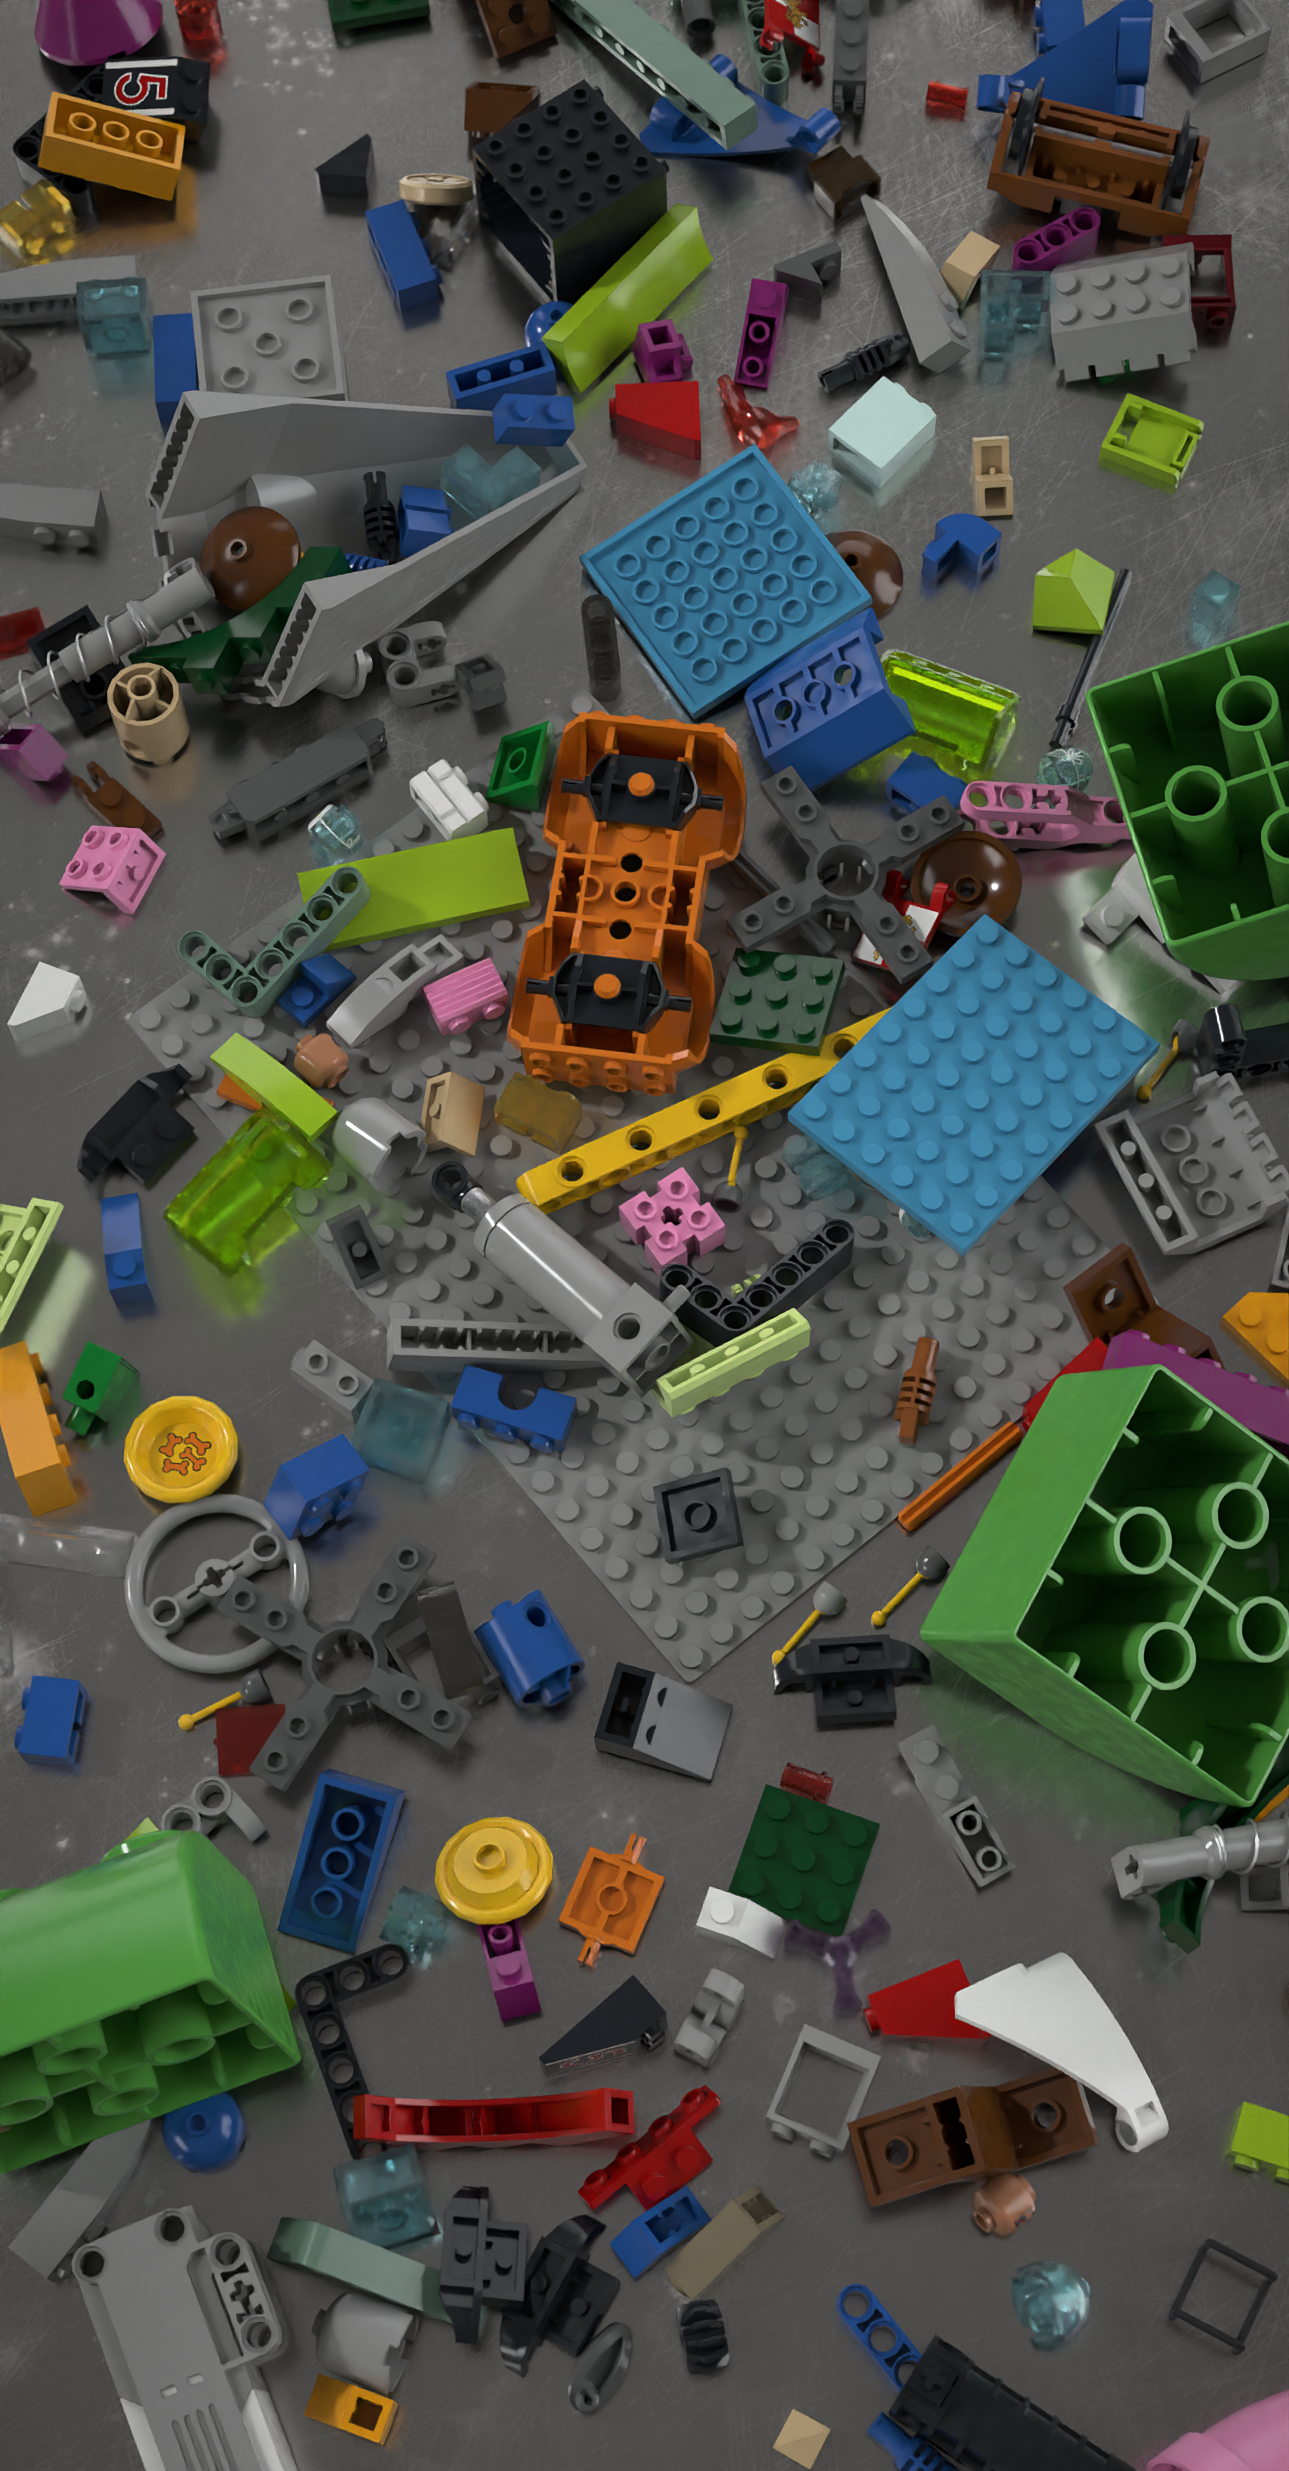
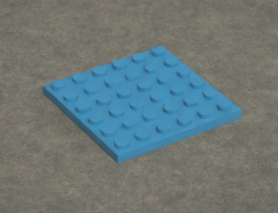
(725, 580)

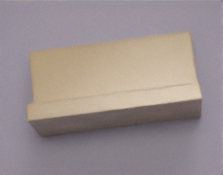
(452, 1113)

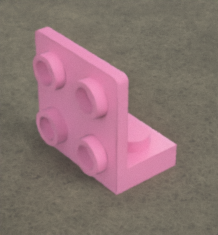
(116, 863)

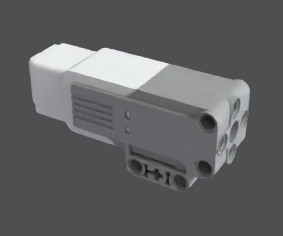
(189, 2342)

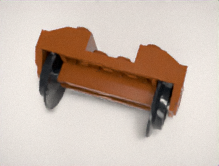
(1098, 162)

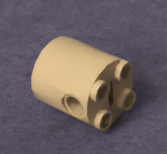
(148, 712)

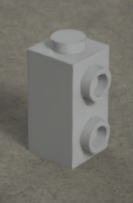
(331, 1379)

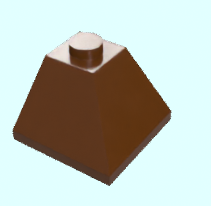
(494, 105)

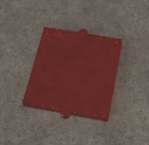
(243, 1734)

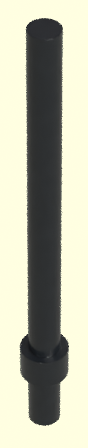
(1068, 712)

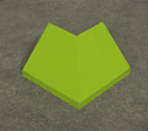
(1072, 595)

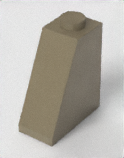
(723, 2242)

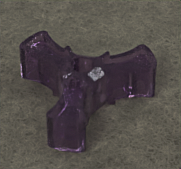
(839, 1955)

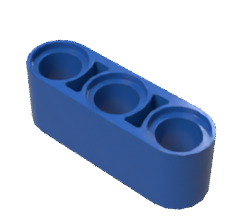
(874, 2319)

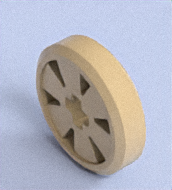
(436, 189)

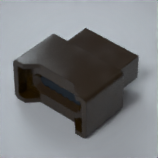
(842, 180)

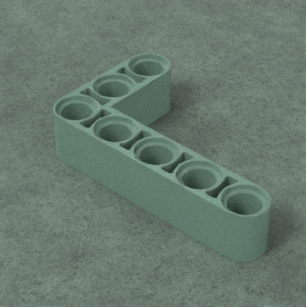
(768, 66)
(280, 948)
(359, 2264)

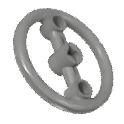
(203, 1591)

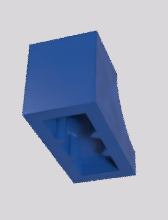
(659, 2231)

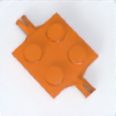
(611, 1900)

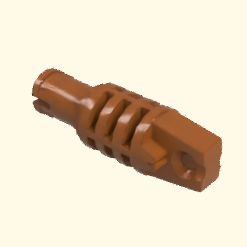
(917, 1391)

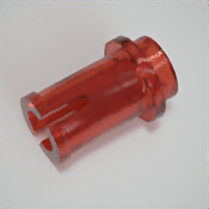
(947, 94)
(807, 1781)

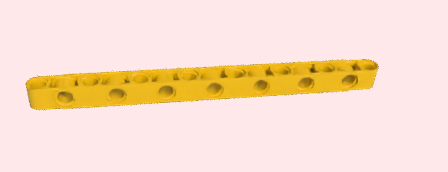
(682, 1128)

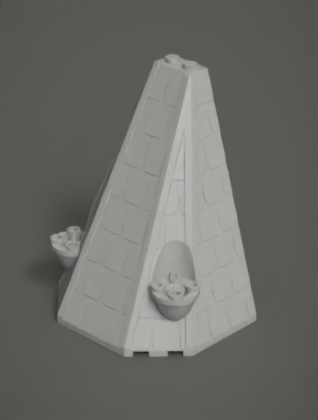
(310, 468)

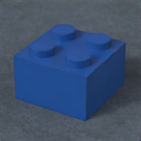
(316, 1487)

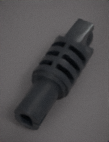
(864, 361)
(380, 519)

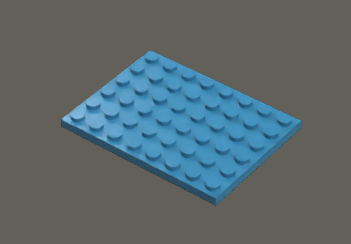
(973, 1083)

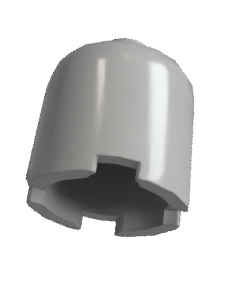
(378, 1142)
(364, 2340)

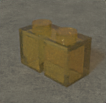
(30, 230)
(533, 1106)

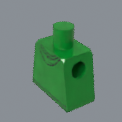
(100, 1375)

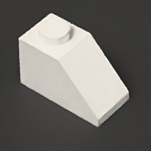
(47, 1002)
(740, 1923)

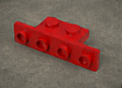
(658, 2160)

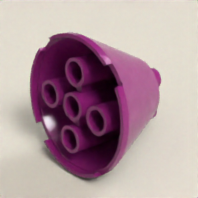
(94, 29)

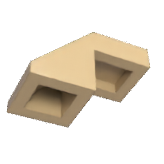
(966, 263)
(992, 476)

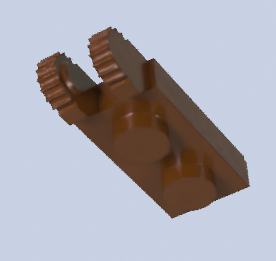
(115, 802)

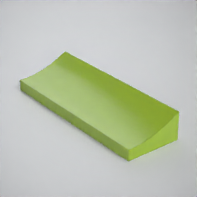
(627, 296)
(429, 887)

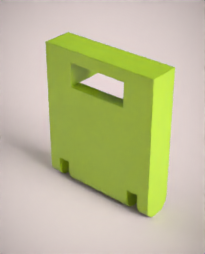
(1158, 443)

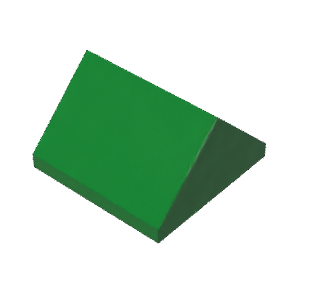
(523, 767)

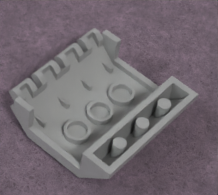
(1123, 311)
(1197, 1166)

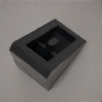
(348, 171)

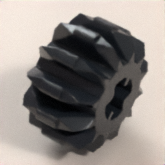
(702, 2336)

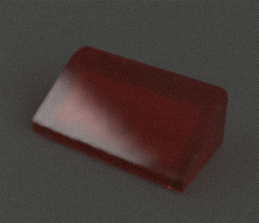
(18, 628)

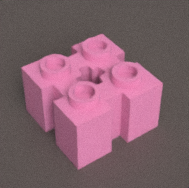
(651, 1219)

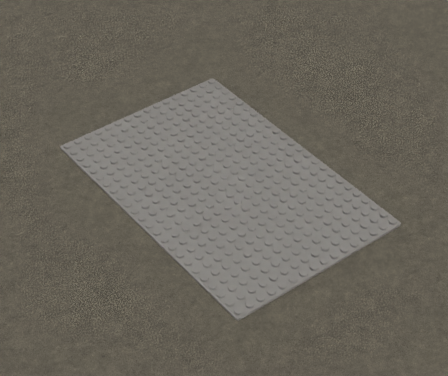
(806, 1438)

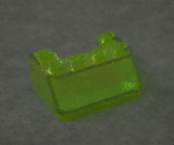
(952, 708)
(243, 1188)

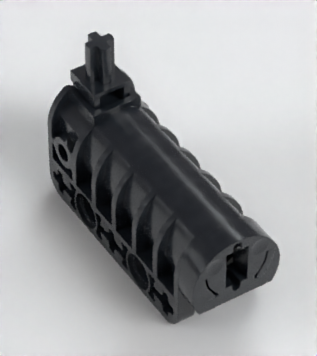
(987, 2422)

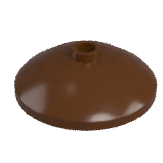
(267, 557)
(875, 567)
(971, 862)

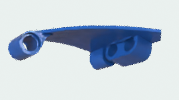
(1094, 69)
(778, 129)

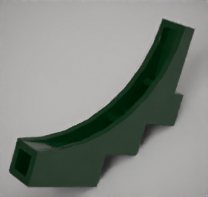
(216, 656)
(1185, 1899)

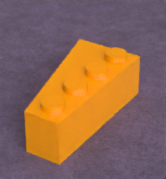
(33, 1432)

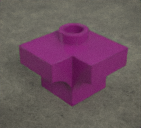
(661, 352)

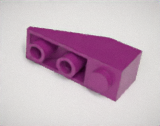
(761, 332)
(509, 1969)

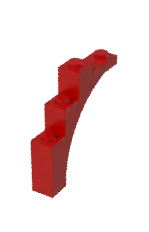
(494, 2122)

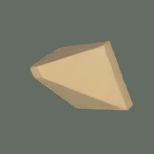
(801, 2439)

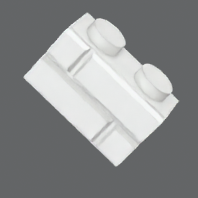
(449, 802)

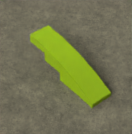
(274, 1086)

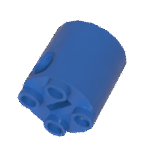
(531, 1651)

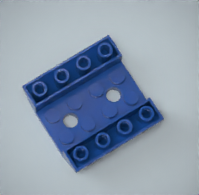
(829, 723)

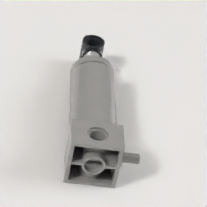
(618, 1322)

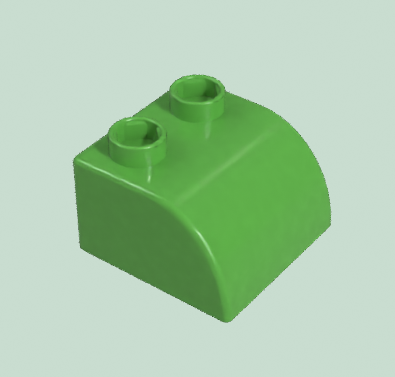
(1207, 798)
(1119, 1587)
(132, 1994)

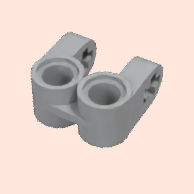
(426, 684)
(206, 1819)
(710, 2018)

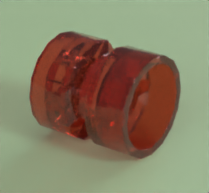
(199, 22)

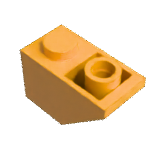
(351, 2409)

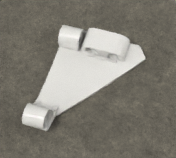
(1067, 2024)

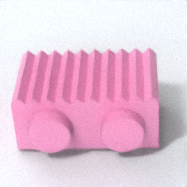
(466, 997)

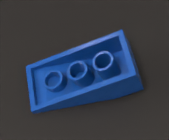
(340, 1859)

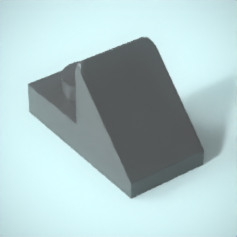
(805, 270)
(482, 681)
(357, 1247)

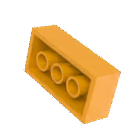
(111, 146)

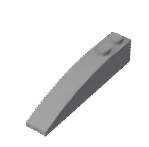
(51, 287)
(919, 290)
(51, 514)
(488, 1345)
(81, 2201)

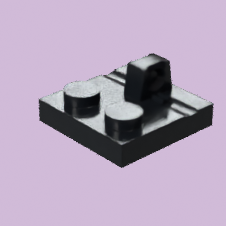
(698, 1516)

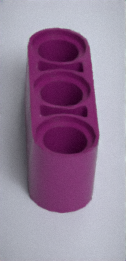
(1058, 242)

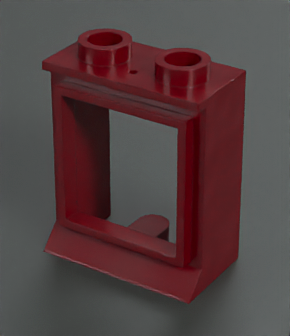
(1211, 310)

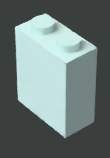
(882, 431)

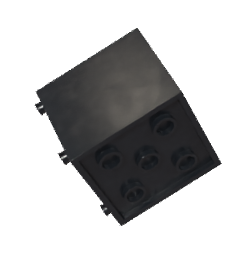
(567, 191)

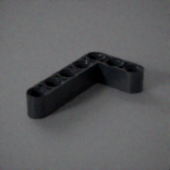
(28, 147)
(1246, 1054)
(784, 1286)
(329, 2013)

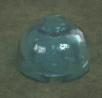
(1053, 2302)

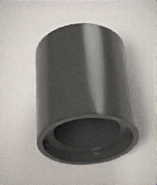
(698, 17)

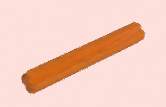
(960, 1476)

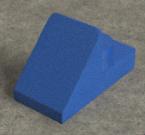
(319, 986)

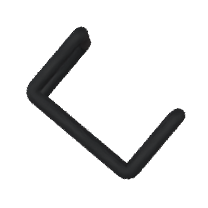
(1175, 2312)

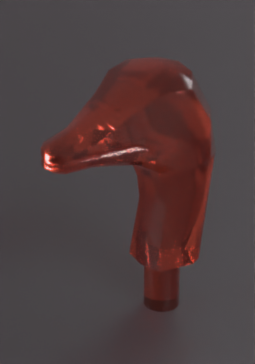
(753, 423)

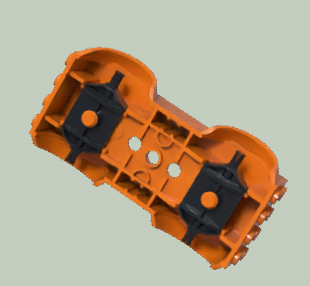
(644, 1003)

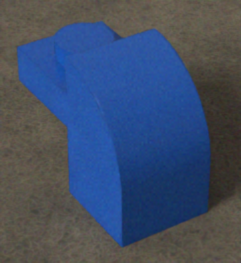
(961, 538)

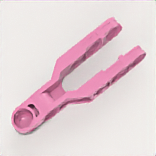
(1072, 821)

